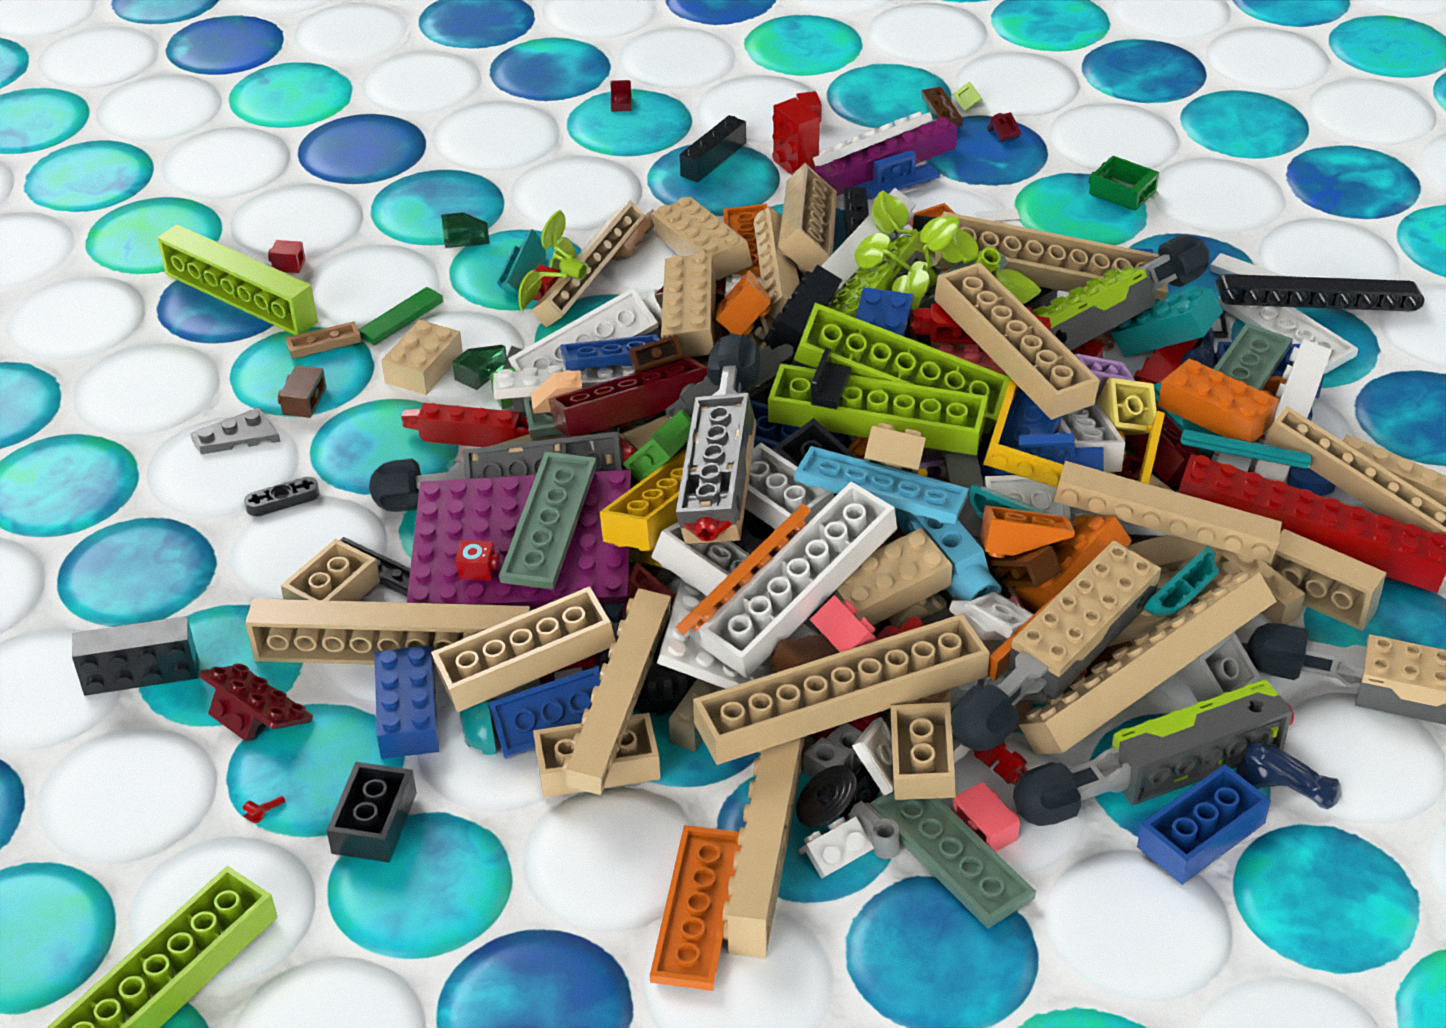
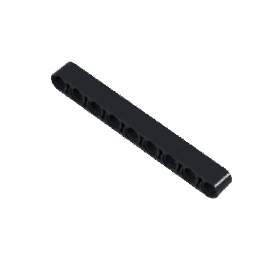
(1319, 292)

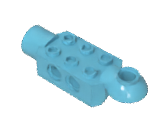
(969, 566)

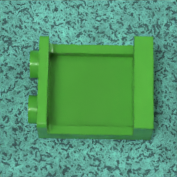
(660, 447)

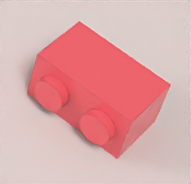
(841, 625)
(987, 816)

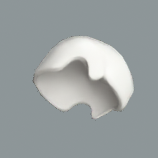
(654, 303)

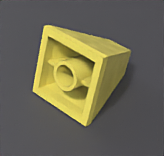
(1128, 405)

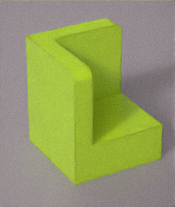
(967, 96)

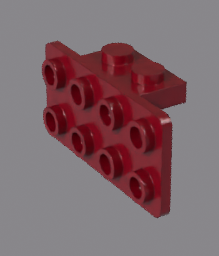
(246, 699)

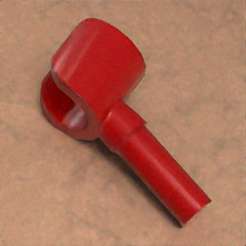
(256, 812)

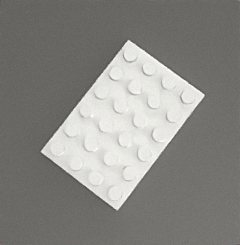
(687, 652)

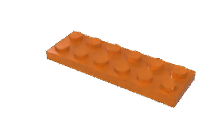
(742, 222)
(744, 571)
(693, 914)

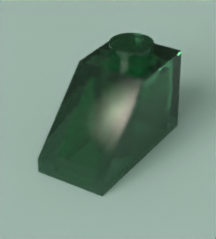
(464, 230)
(476, 364)

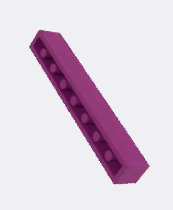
(858, 167)

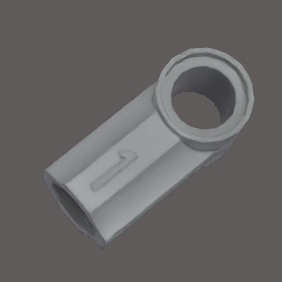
(880, 830)

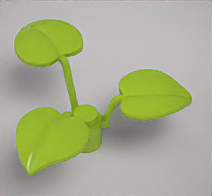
(891, 215)
(935, 235)
(965, 249)
(563, 259)

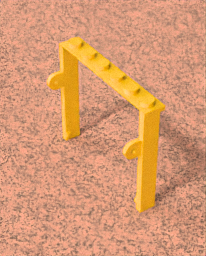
(1045, 470)

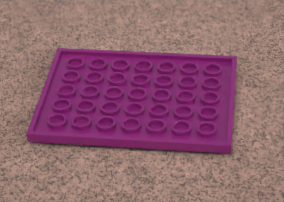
(491, 512)

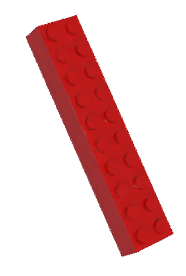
(1374, 539)

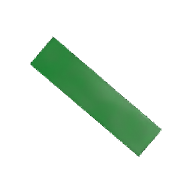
(400, 315)

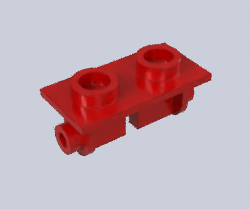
(1009, 766)

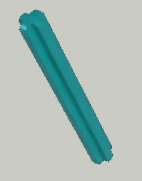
(1246, 449)

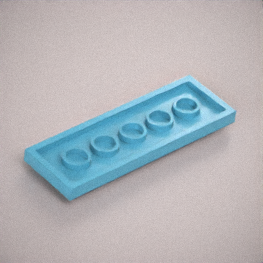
(896, 487)

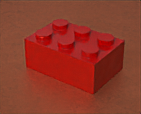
(795, 135)

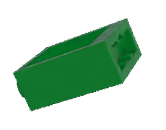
(1143, 178)

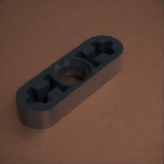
(258, 504)

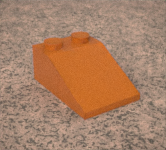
(743, 305)
(1018, 531)

